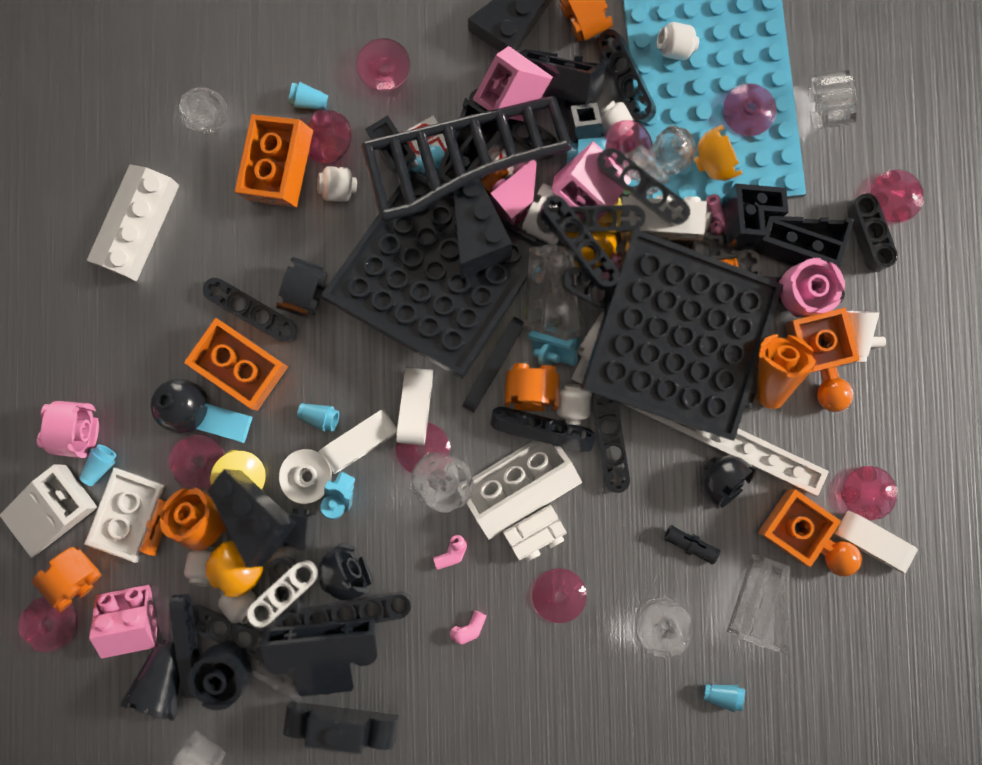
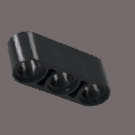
(874, 219)

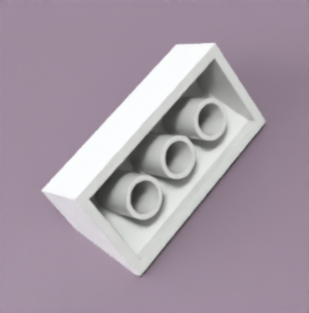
(133, 221)
(520, 485)

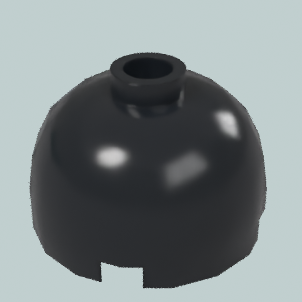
(178, 405)
(725, 479)
(344, 574)

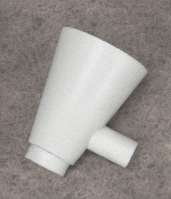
(863, 328)

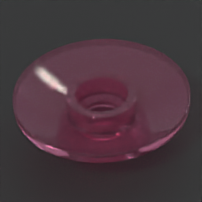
(382, 52)
(742, 119)
(631, 137)
(435, 440)
(559, 581)

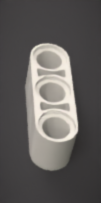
(414, 406)
(359, 441)
(876, 542)
(273, 602)

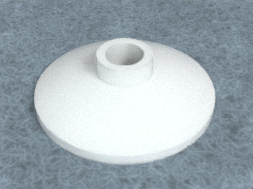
(293, 474)

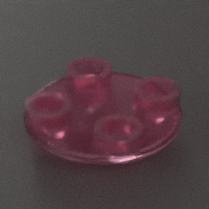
(330, 136)
(898, 195)
(870, 492)

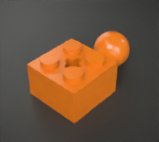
(839, 349)
(817, 528)

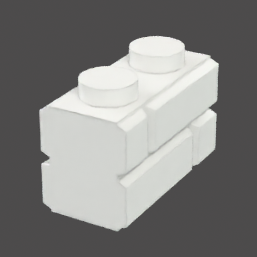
(535, 532)

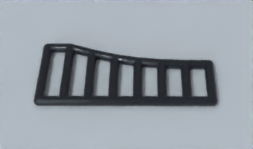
(462, 177)

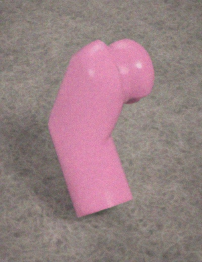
(718, 222)
(454, 553)
(469, 632)

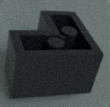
(746, 211)

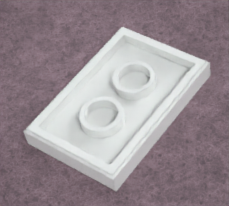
(123, 514)

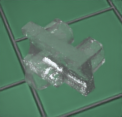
(646, 160)

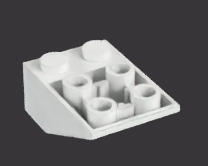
(47, 509)

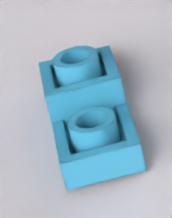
(226, 423)

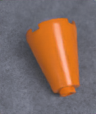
(782, 369)

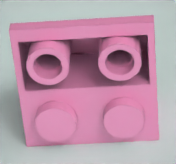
(511, 81)
(584, 184)
(515, 196)
(124, 622)

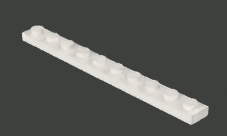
(748, 447)

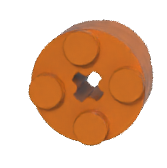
(586, 17)
(532, 387)
(192, 519)
(67, 577)

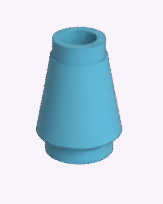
(307, 97)
(319, 416)
(97, 464)
(725, 696)

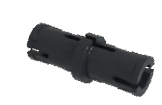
(692, 544)

